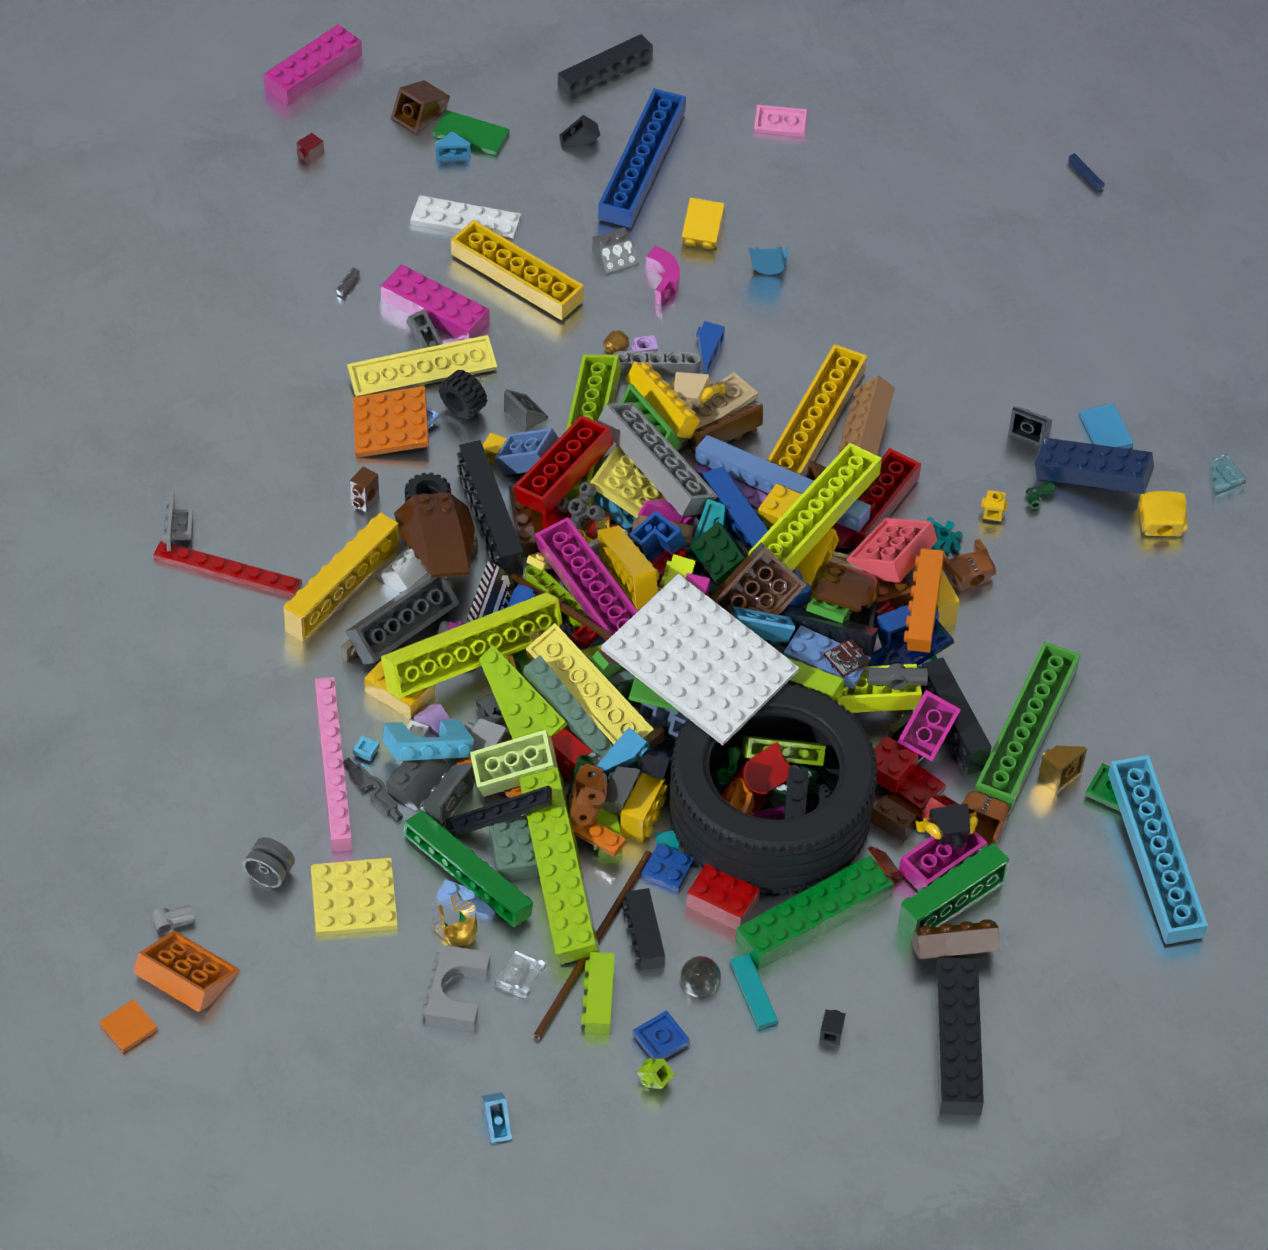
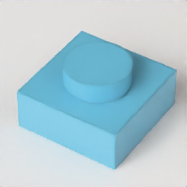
(366, 748)

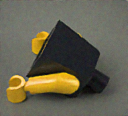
(950, 825)

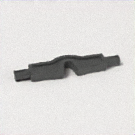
(379, 795)

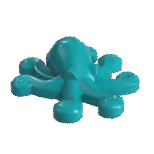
(946, 536)

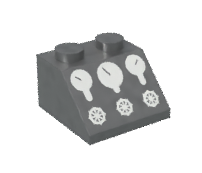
(614, 251)

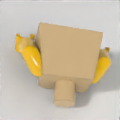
(695, 388)

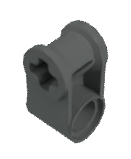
(490, 710)

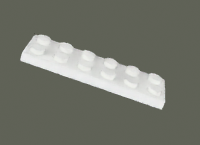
(454, 216)

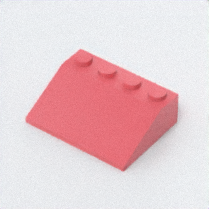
(893, 547)

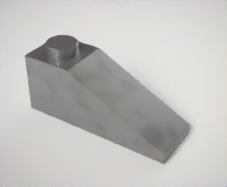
(423, 329)

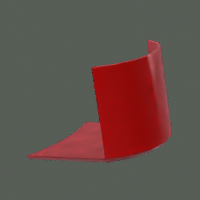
(766, 770)

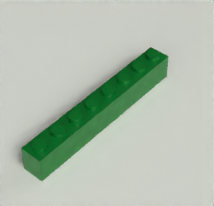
(468, 868)

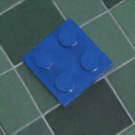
(667, 867)
(661, 1036)

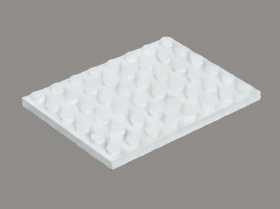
(700, 659)

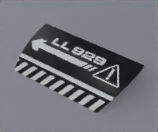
(492, 593)

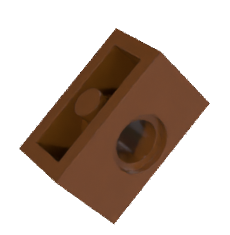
(364, 489)

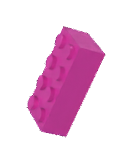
(934, 860)

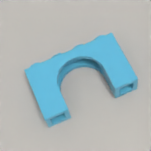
(453, 742)

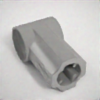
(166, 920)

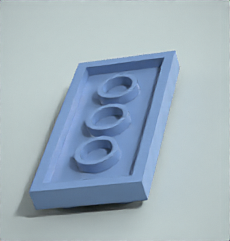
(809, 648)

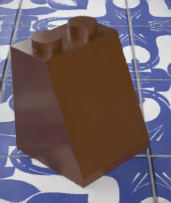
(419, 105)

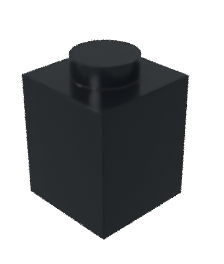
(832, 1026)

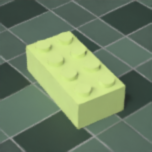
(503, 764)

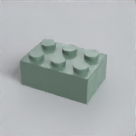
(513, 849)

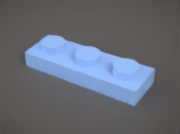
(450, 888)

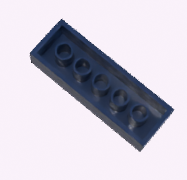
(1094, 465)

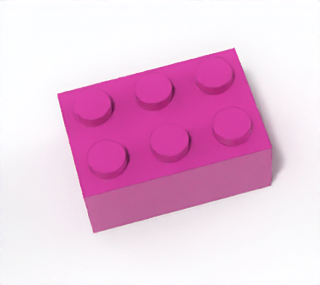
(928, 725)

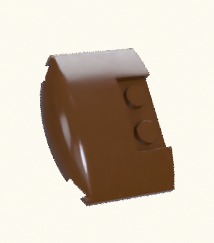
(847, 587)

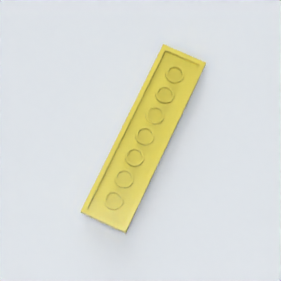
(421, 366)
(589, 686)

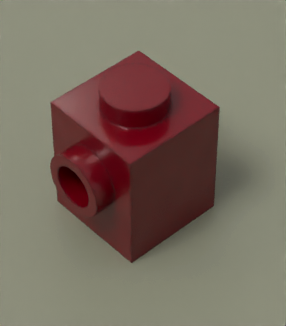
(310, 148)

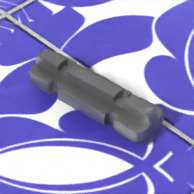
(348, 281)

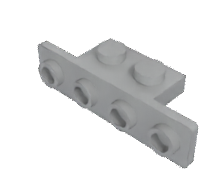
(178, 524)

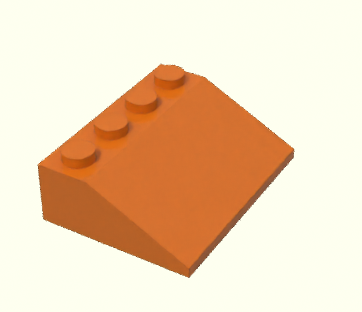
(185, 970)

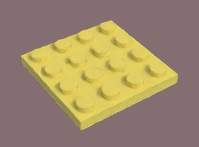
(624, 483)
(353, 897)

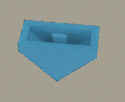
(452, 147)

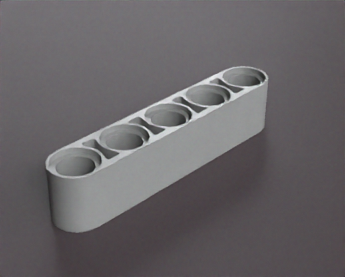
(662, 362)

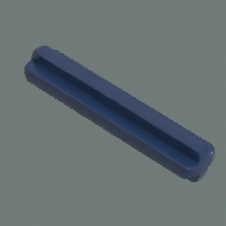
(1087, 173)

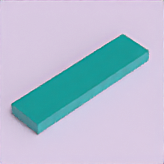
(753, 991)

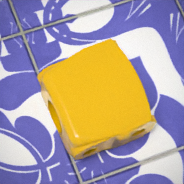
(1162, 513)

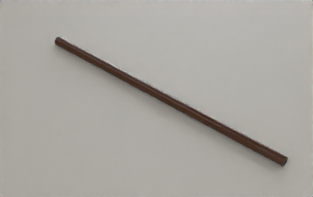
(565, 609)
(599, 933)

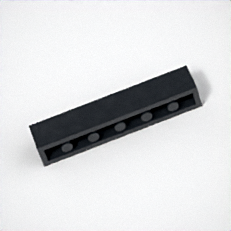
(605, 65)

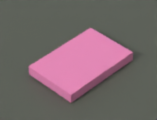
(780, 121)

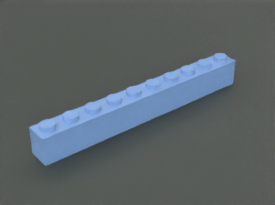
(765, 475)

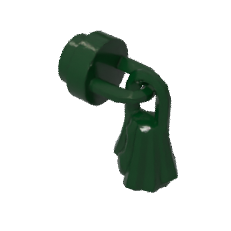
(1034, 499)

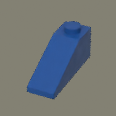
(709, 342)

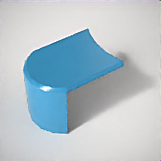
(769, 260)

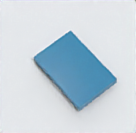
(1106, 426)

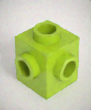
(655, 1073)

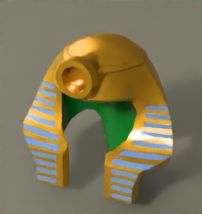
(460, 933)

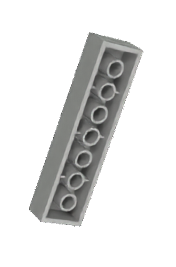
(657, 458)

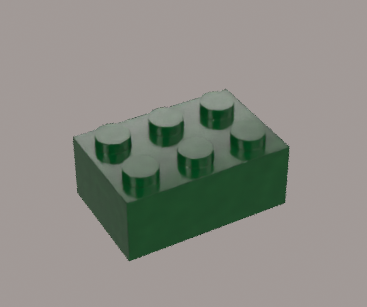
(718, 552)

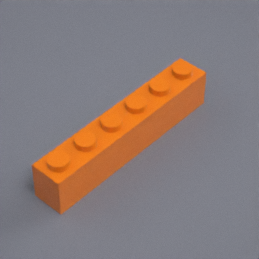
(925, 600)

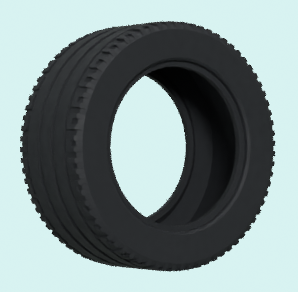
(784, 852)

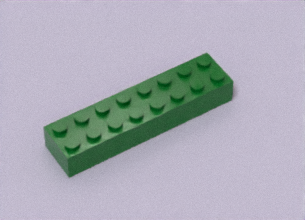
(814, 912)

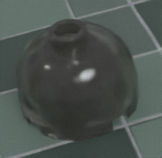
(700, 977)

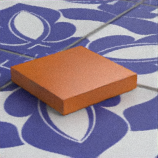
(128, 1025)

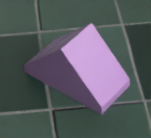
(431, 716)

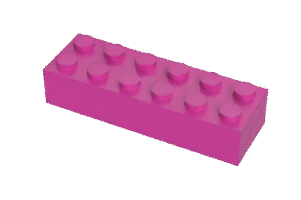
(312, 64)
(445, 308)

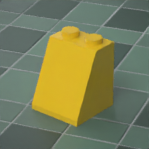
(703, 223)

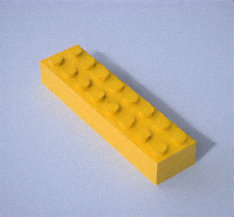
(517, 269)
(341, 577)

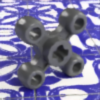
(580, 506)

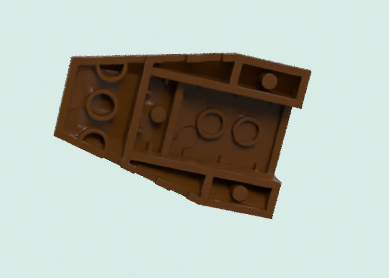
(438, 532)

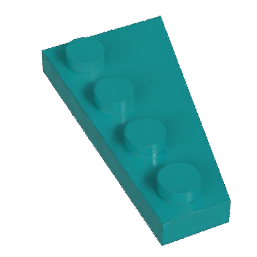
(711, 515)

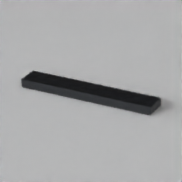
(499, 811)

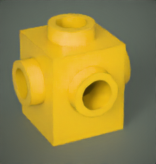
(994, 505)

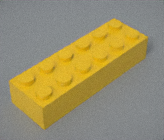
(628, 566)

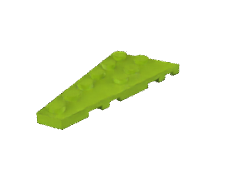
(519, 702)

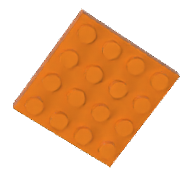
(390, 421)

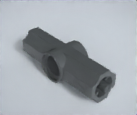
(897, 676)

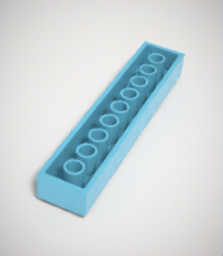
(1157, 850)

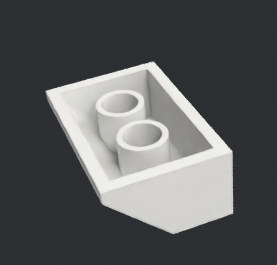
(402, 571)

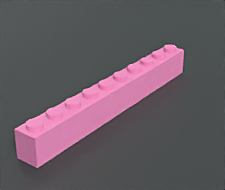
(333, 765)

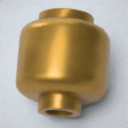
(615, 342)

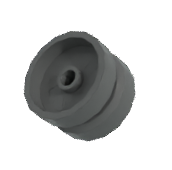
(268, 862)

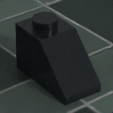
(580, 133)

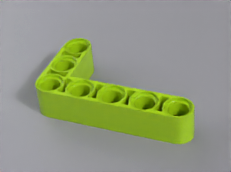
(549, 585)

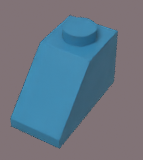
(496, 1117)

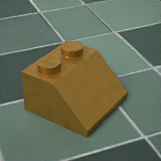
(1061, 765)

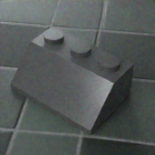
(415, 780)
(449, 793)

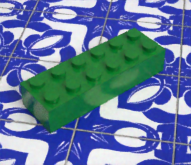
(954, 890)

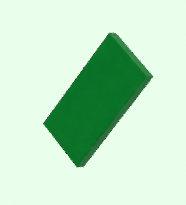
(480, 134)

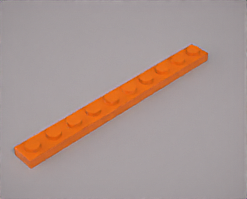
(594, 834)

